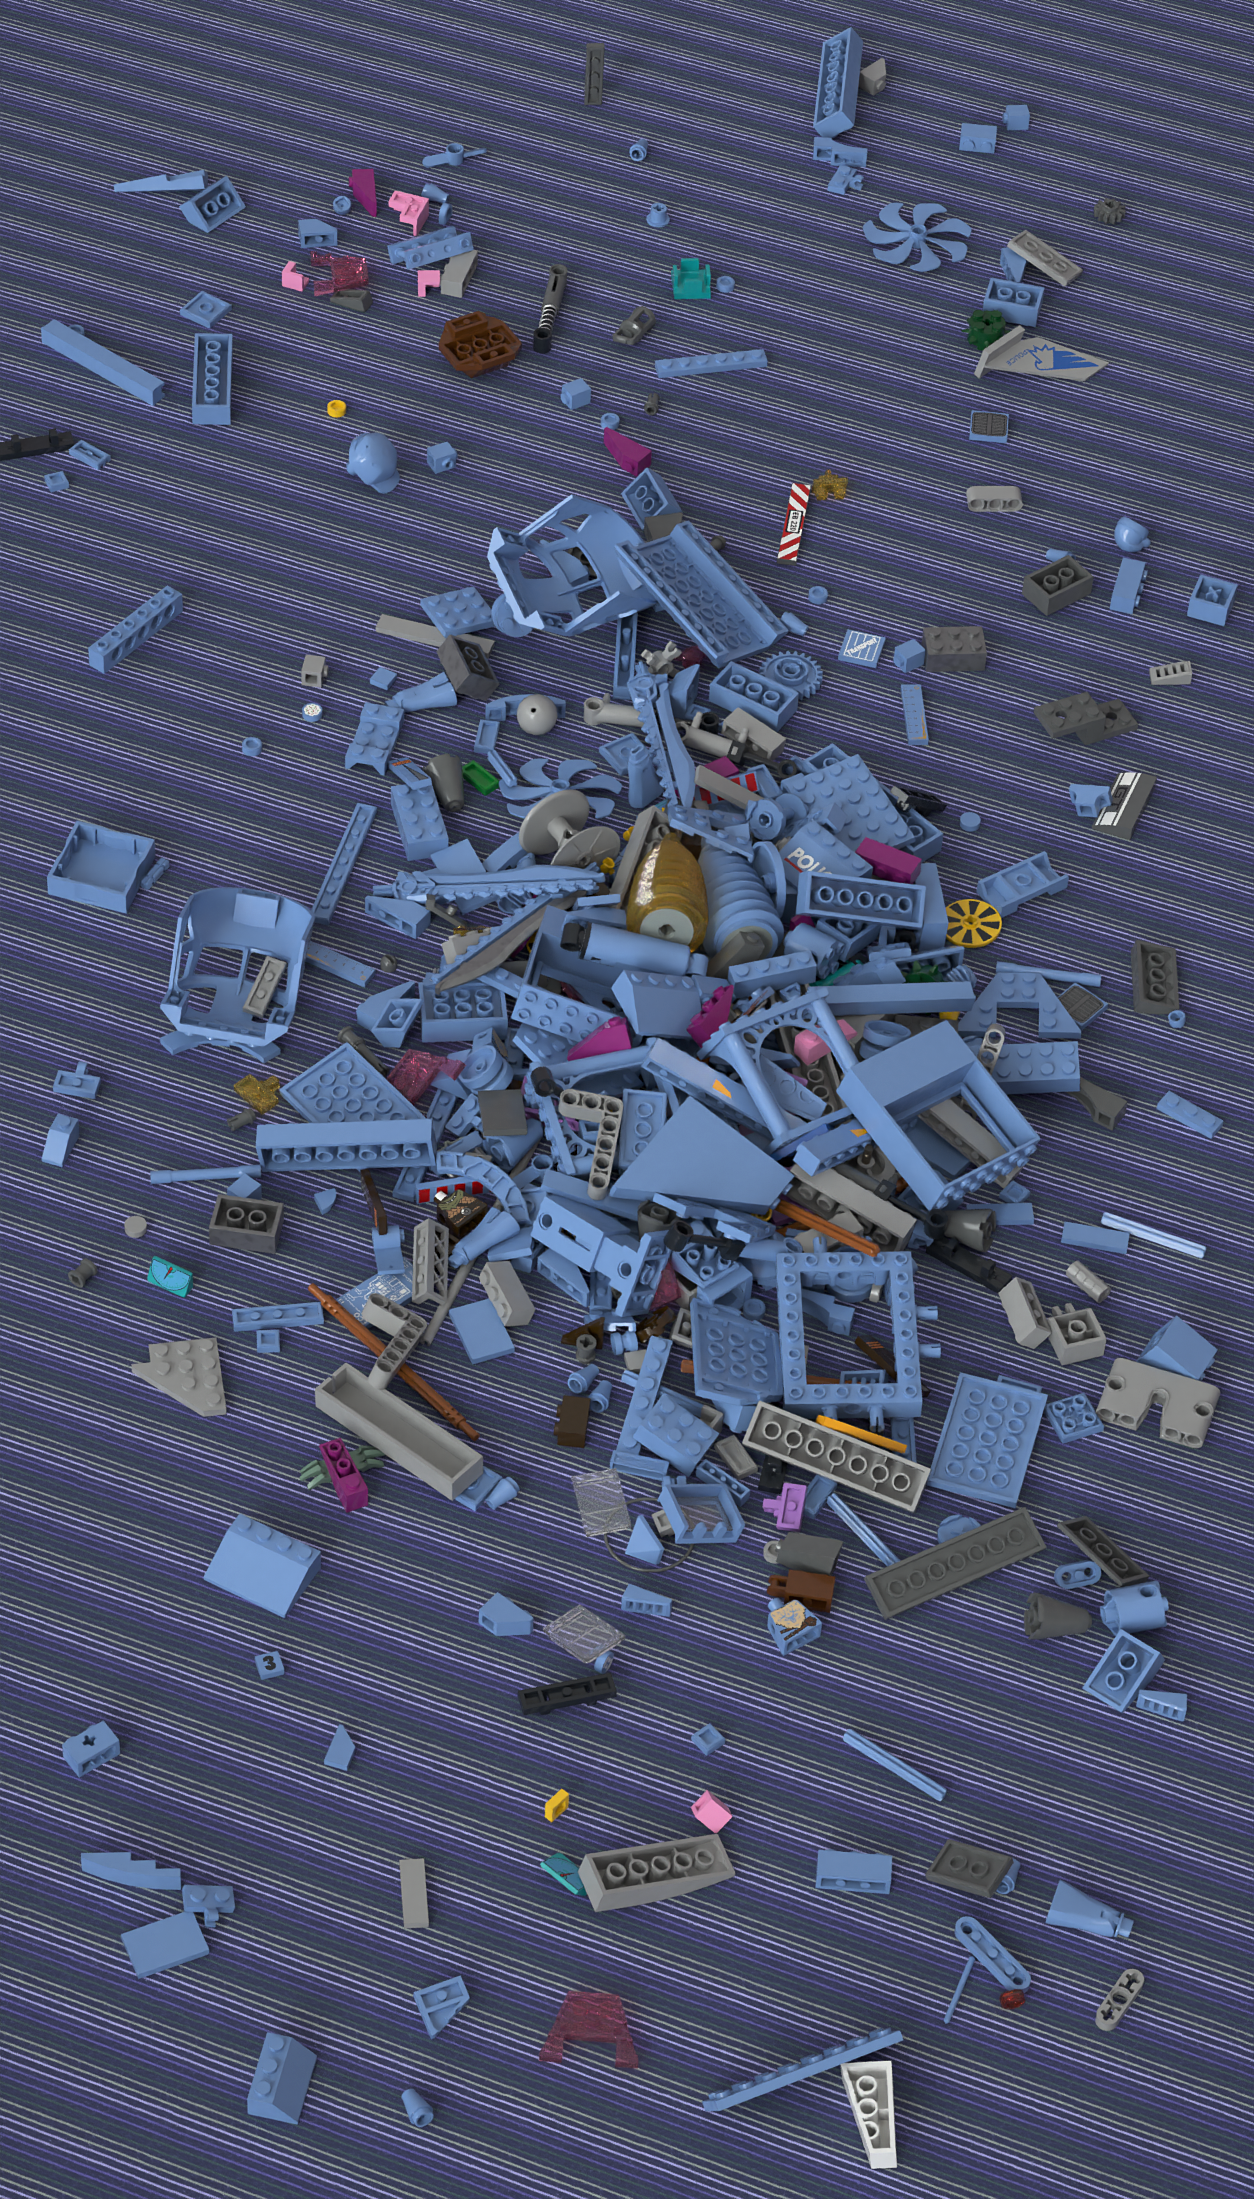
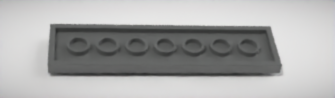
(954, 1563)

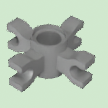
(660, 661)

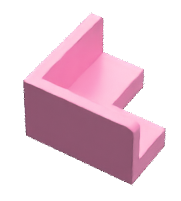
(412, 207)

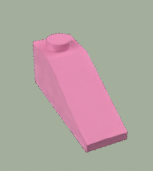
(811, 1047)

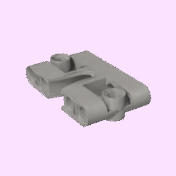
(1185, 1401)

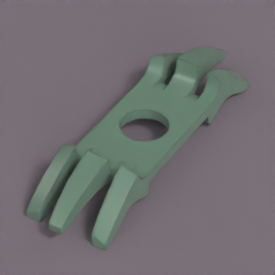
(359, 1456)

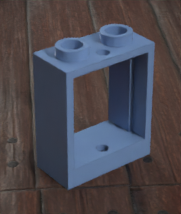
(730, 1290)

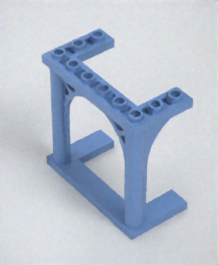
(732, 1047)
(580, 1165)

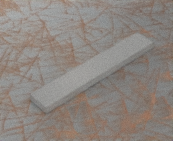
(424, 633)

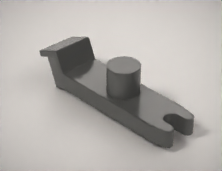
(448, 914)

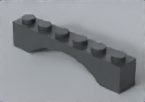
(1102, 1105)

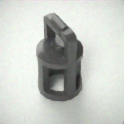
(633, 328)

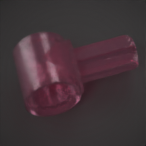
(691, 656)

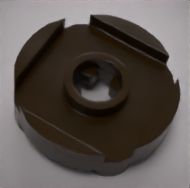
(655, 1324)

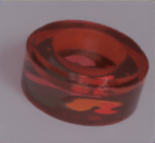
(1012, 1999)

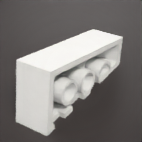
(872, 2102)

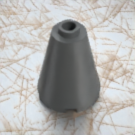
(447, 780)
(654, 1218)
(972, 1227)
(1054, 1618)

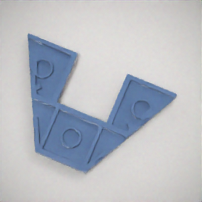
(700, 822)
(1019, 991)
(731, 1222)

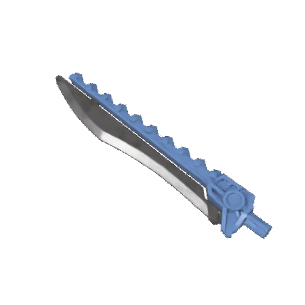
(505, 939)

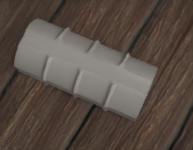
(1088, 1281)

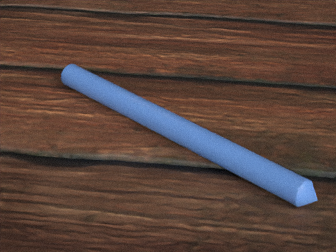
(959, 1989)

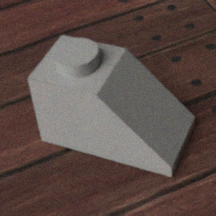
(873, 77)
(681, 1329)

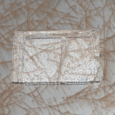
(601, 1502)
(583, 1634)

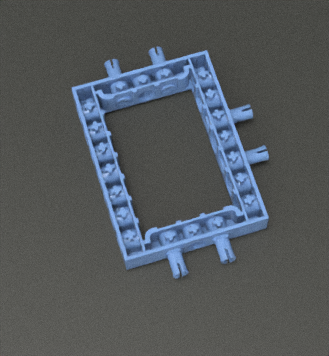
(851, 1400)

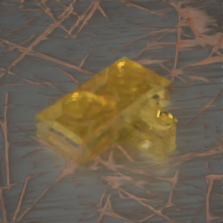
(258, 1093)

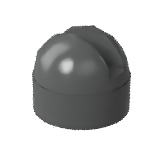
(386, 963)

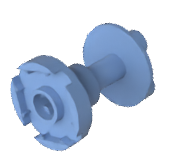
(771, 816)

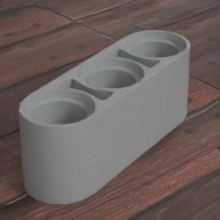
(994, 498)

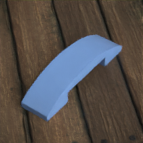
(508, 705)

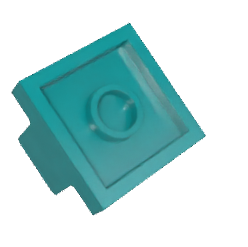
(690, 281)

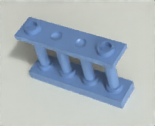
(430, 247)

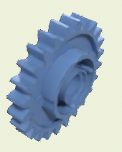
(793, 672)

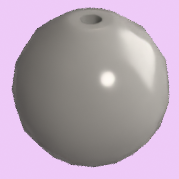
(537, 714)

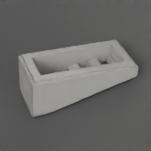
(1178, 674)

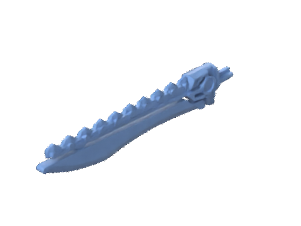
(643, 692)
(501, 883)

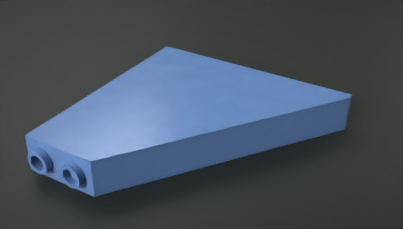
(707, 1163)

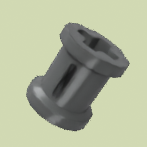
(82, 1272)
(585, 1353)

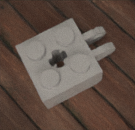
(1076, 1334)

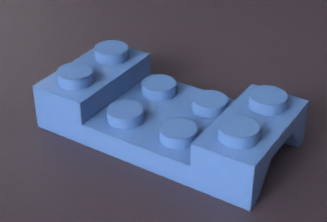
(375, 736)
(1020, 883)

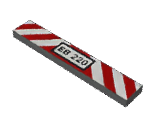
(793, 524)

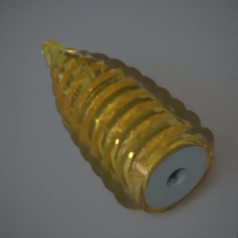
(669, 896)

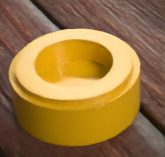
(336, 408)

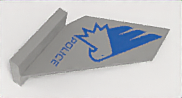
(1037, 358)

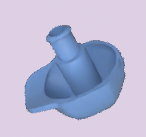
(374, 461)

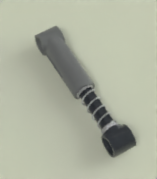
(550, 308)

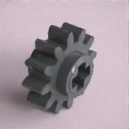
(1109, 211)

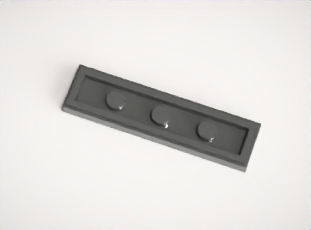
(594, 73)

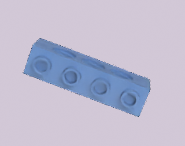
(829, 817)

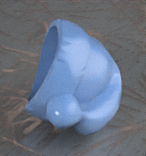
(1131, 535)

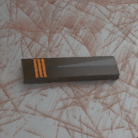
(374, 1202)
(882, 1357)

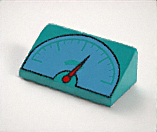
(170, 1277)
(565, 1872)

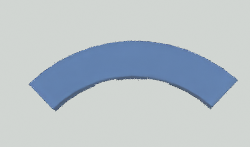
(178, 1041)
(488, 1175)

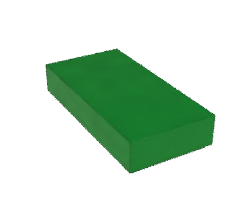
(480, 778)

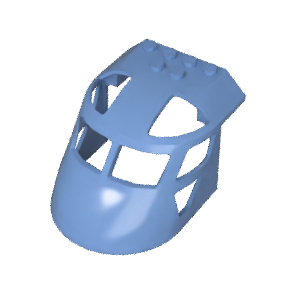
(538, 599)
(245, 922)

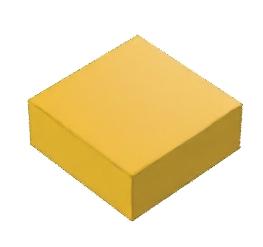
(556, 1805)

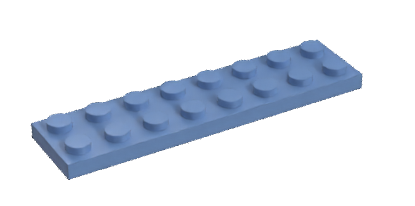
(794, 2072)

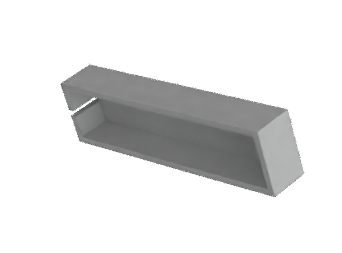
(399, 1431)

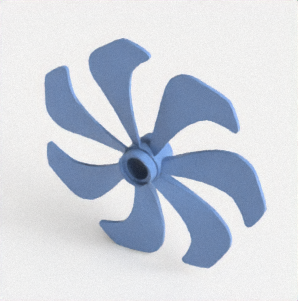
(916, 236)
(533, 773)

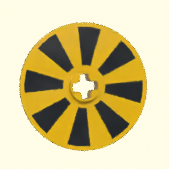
(984, 919)

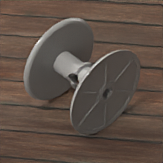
(557, 826)

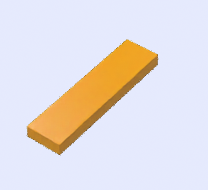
(861, 1434)

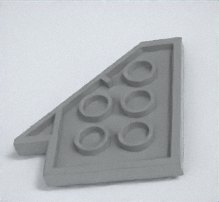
(187, 1373)

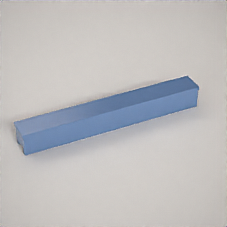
(103, 362)
(624, 656)
(899, 998)

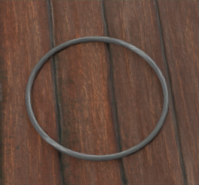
(641, 1569)

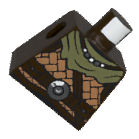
(459, 1212)

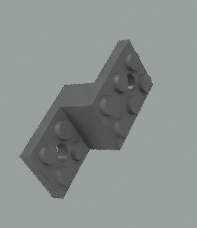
(1085, 718)

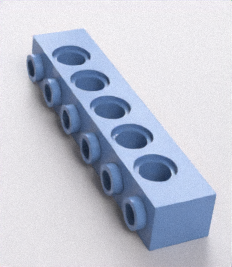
(135, 629)

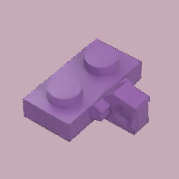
(788, 1507)

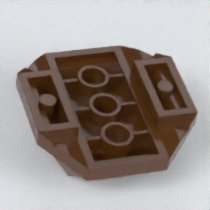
(478, 344)

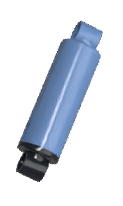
(631, 950)

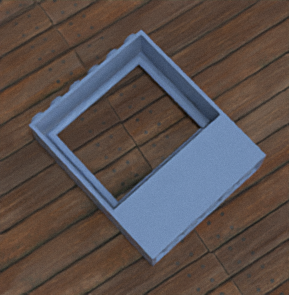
(553, 1011)
(918, 1077)

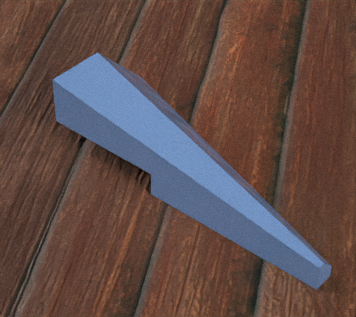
(163, 183)

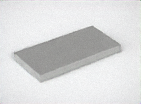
(1045, 258)

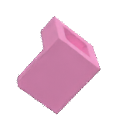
(427, 278)
(292, 279)
(711, 1811)

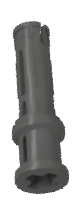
(358, 1043)

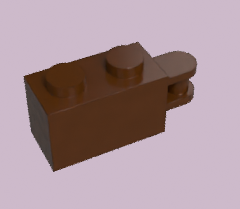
(810, 1589)

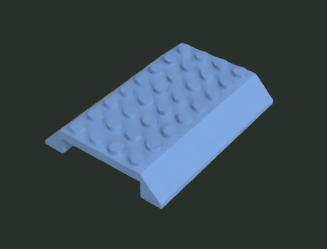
(703, 595)

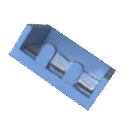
(701, 1513)

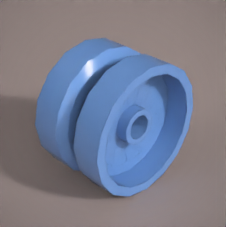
(880, 1036)
(486, 1070)
(848, 1292)

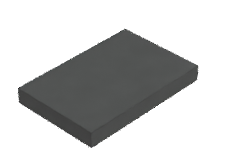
(502, 1112)
(969, 1868)

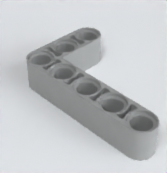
(990, 1045)
(605, 1138)
(401, 1324)

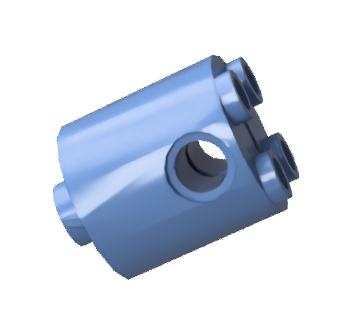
(822, 946)
(1134, 1608)

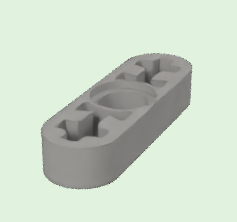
(1119, 2009)

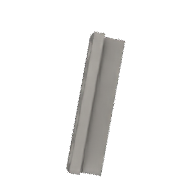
(424, 1260)

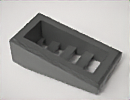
(354, 299)

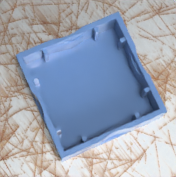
(101, 867)

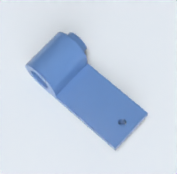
(388, 1251)

